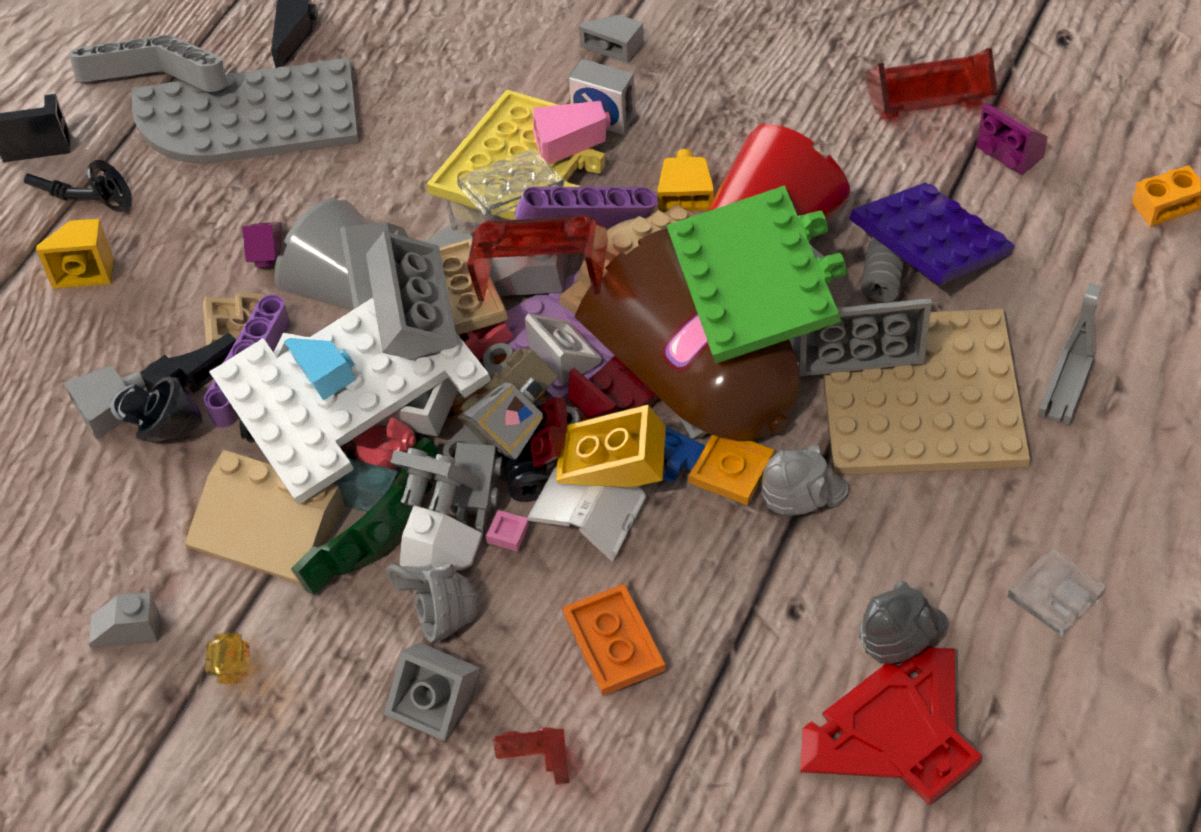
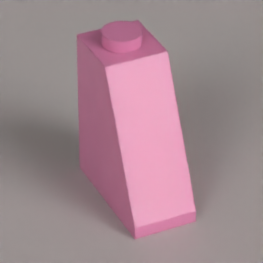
(569, 129)

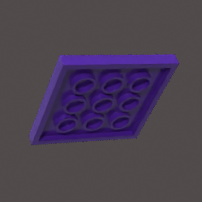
(932, 232)

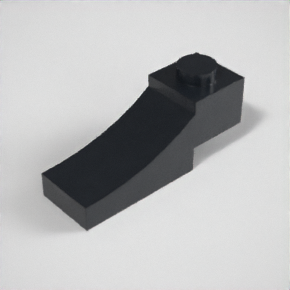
(191, 368)

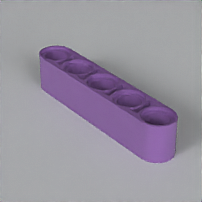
(603, 204)
(268, 322)

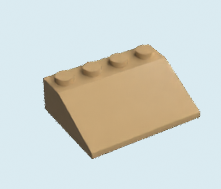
(256, 521)

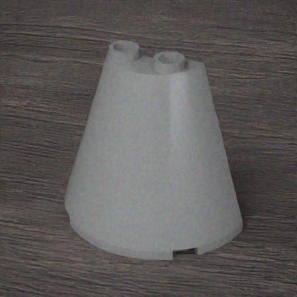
(315, 254)

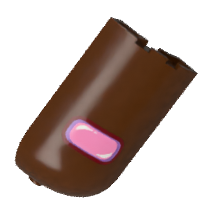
(657, 334)

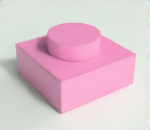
(507, 530)

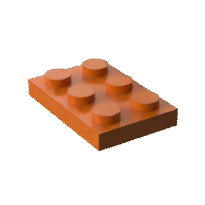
(613, 639)

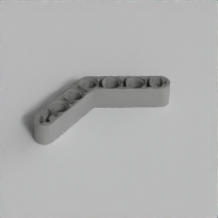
(148, 56)

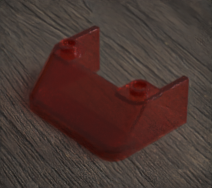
(932, 84)
(537, 237)

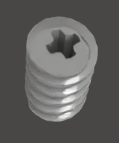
(881, 273)

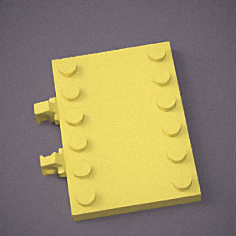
(499, 135)

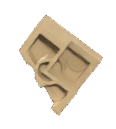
(227, 314)

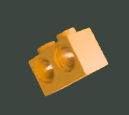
(1168, 195)

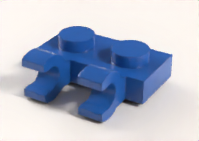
(680, 453)

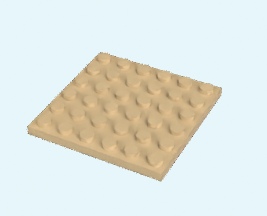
(934, 415)

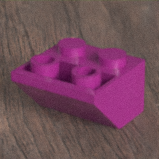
(1010, 139)

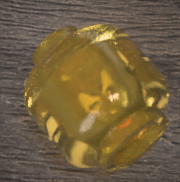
(227, 657)

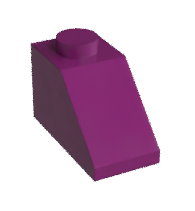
(262, 242)

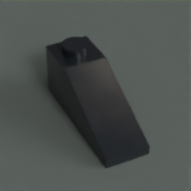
(291, 28)

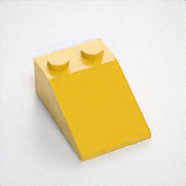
(614, 450)

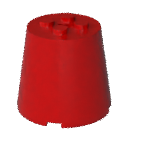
(783, 157)

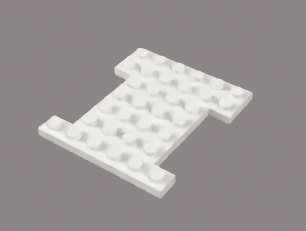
(305, 433)

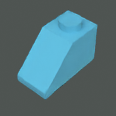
(322, 364)

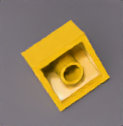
(77, 255)

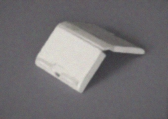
(599, 511)

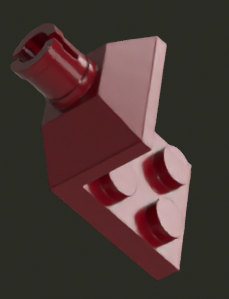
(607, 391)

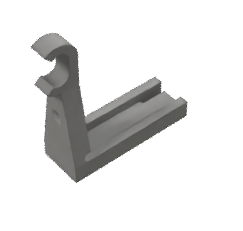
(1073, 363)

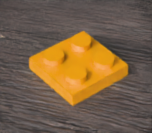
(731, 468)

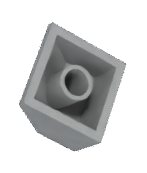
(430, 690)

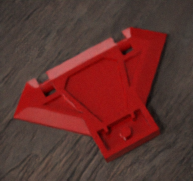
(896, 728)

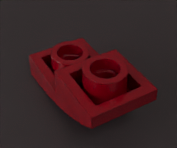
(551, 434)

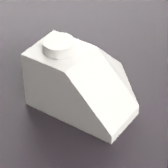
(438, 539)

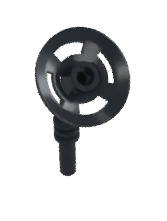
(102, 187)

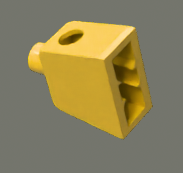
(685, 183)

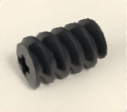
(523, 479)

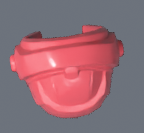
(378, 443)

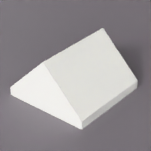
(560, 345)

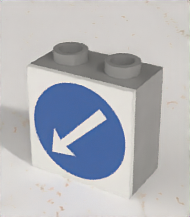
(605, 84)

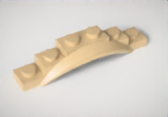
(621, 238)

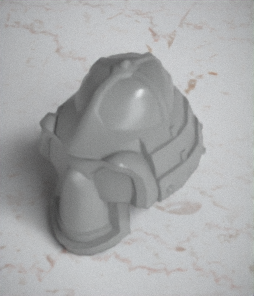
(801, 482)
(441, 595)

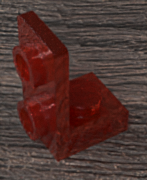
(543, 741)

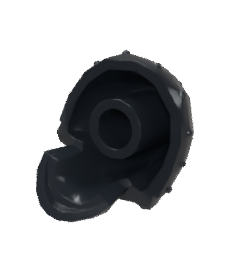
(160, 414)

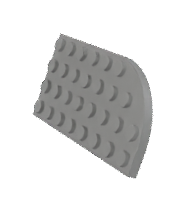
(252, 115)

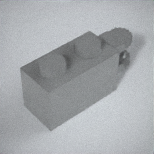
(487, 465)

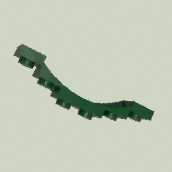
(364, 540)

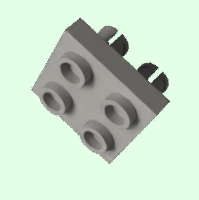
(441, 469)

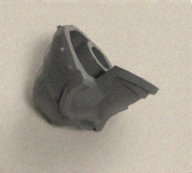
(900, 625)

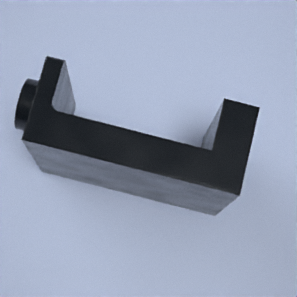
(34, 132)

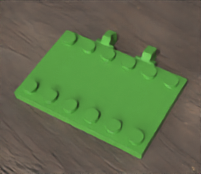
(756, 273)

